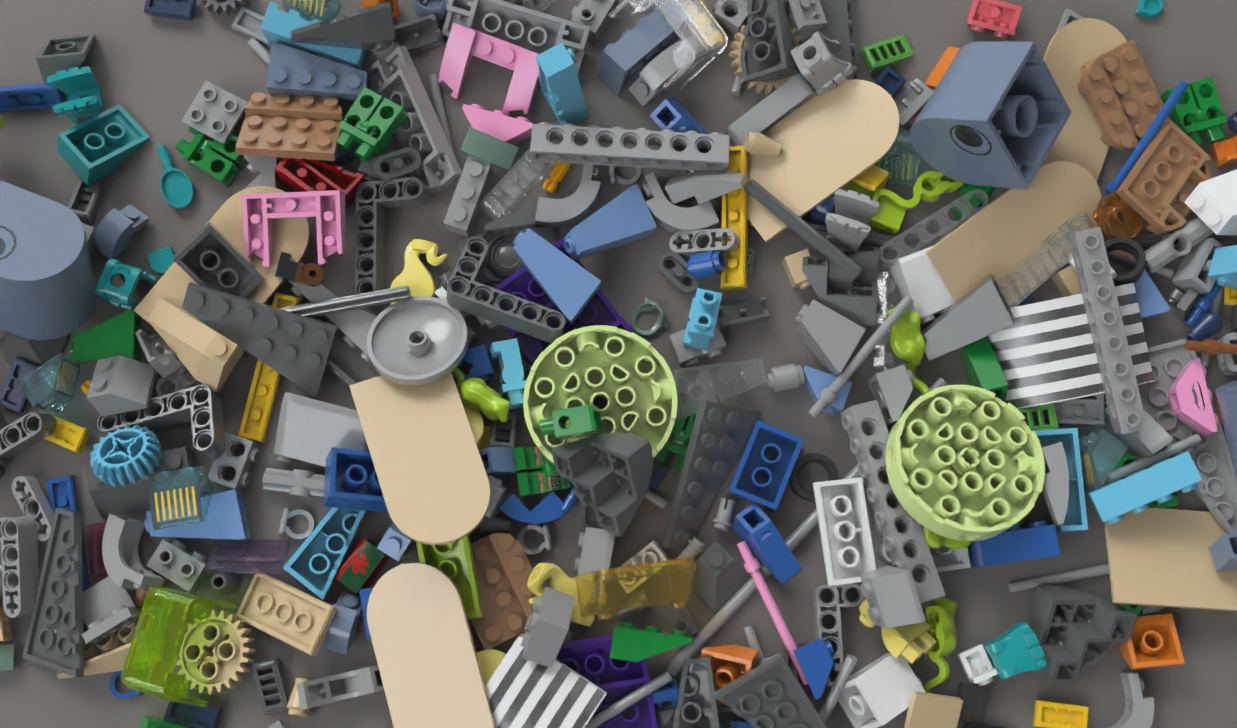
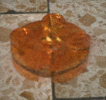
(1107, 217)

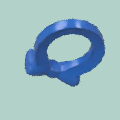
(114, 690)

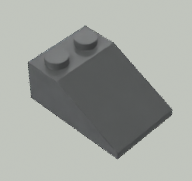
(217, 263)

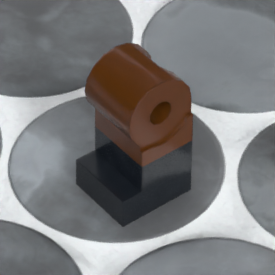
(299, 273)

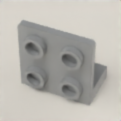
(805, 17)
(215, 112)
(107, 610)

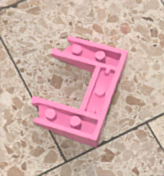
(467, 42)
(262, 208)

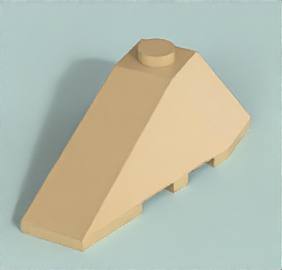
(198, 347)
(109, 653)

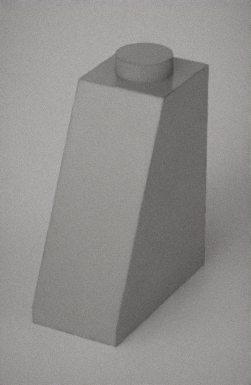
(1146, 441)

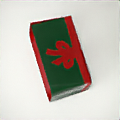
(362, 566)

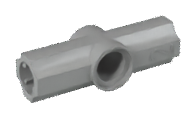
(1187, 237)
(294, 482)

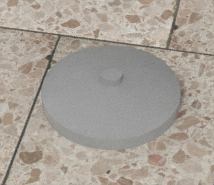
(417, 340)

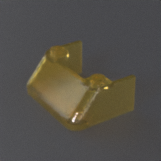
(636, 587)

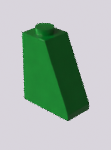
(109, 339)
(983, 368)

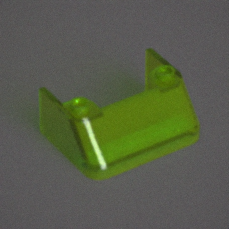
(159, 641)

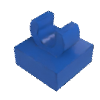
(666, 692)

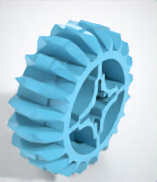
(126, 455)

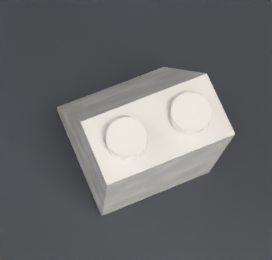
(1216, 203)
(919, 281)
(879, 691)

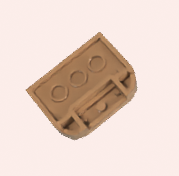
(1121, 95)
(290, 127)
(1165, 179)
(502, 586)

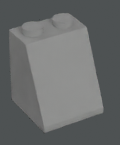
(828, 335)

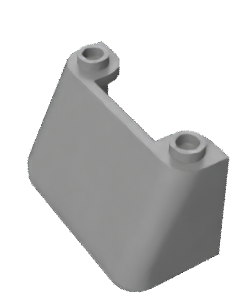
(313, 427)

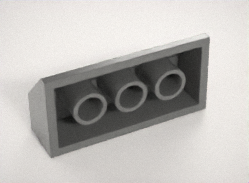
(134, 497)

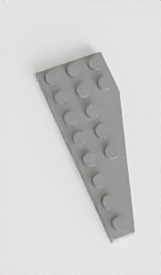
(1211, 456)

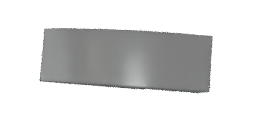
(704, 185)
(1056, 482)

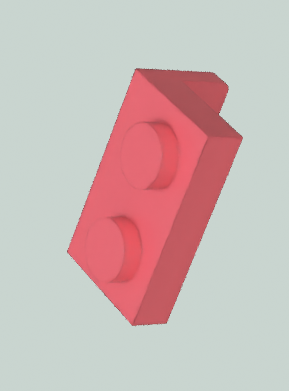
(994, 15)

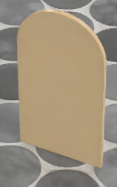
(1065, 57)
(822, 149)
(1013, 226)
(289, 236)
(424, 457)
(1167, 561)
(426, 651)

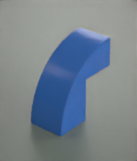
(544, 513)

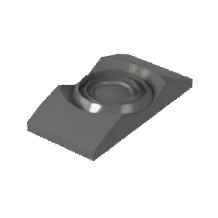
(501, 258)

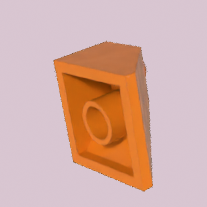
(730, 662)

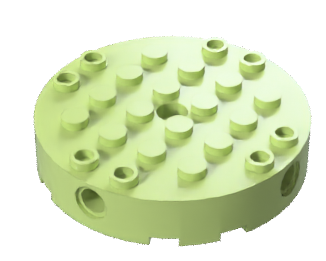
(608, 365)
(964, 463)

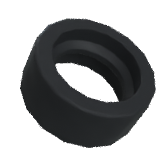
(1136, 250)
(810, 458)

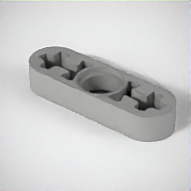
(694, 237)
(26, 492)

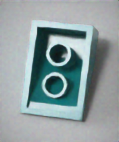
(101, 143)

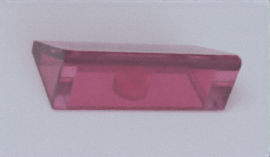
(95, 539)

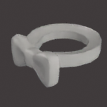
(613, 177)
(286, 514)
(545, 545)

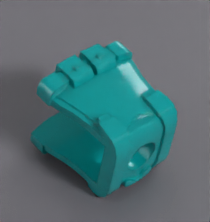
(82, 93)
(121, 296)
(1015, 651)

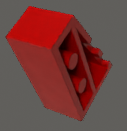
(314, 175)

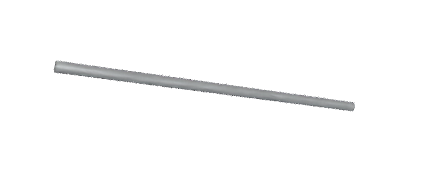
(750, 587)

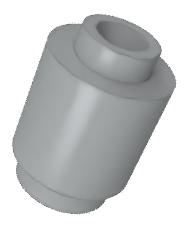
(785, 377)

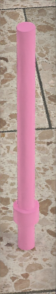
(752, 566)

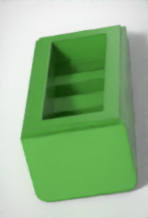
(870, 62)
(1039, 409)

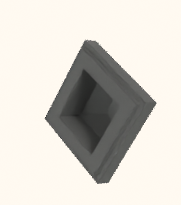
(665, 716)

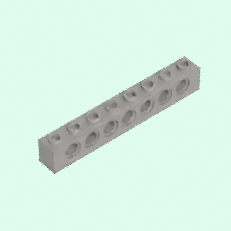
(639, 156)
(1107, 331)
(912, 535)

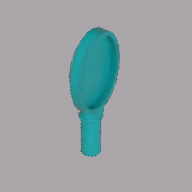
(174, 183)

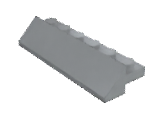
(519, 26)
(400, 83)

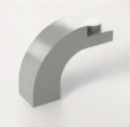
(654, 76)
(570, 210)
(677, 218)
(121, 554)
(339, 687)
(1138, 708)

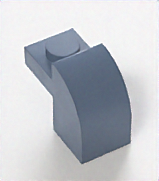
(116, 228)
(343, 627)

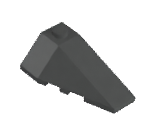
(367, 30)
(767, 43)
(696, 698)

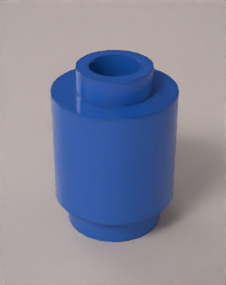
(706, 264)

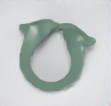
(647, 306)

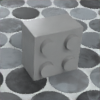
(547, 626)

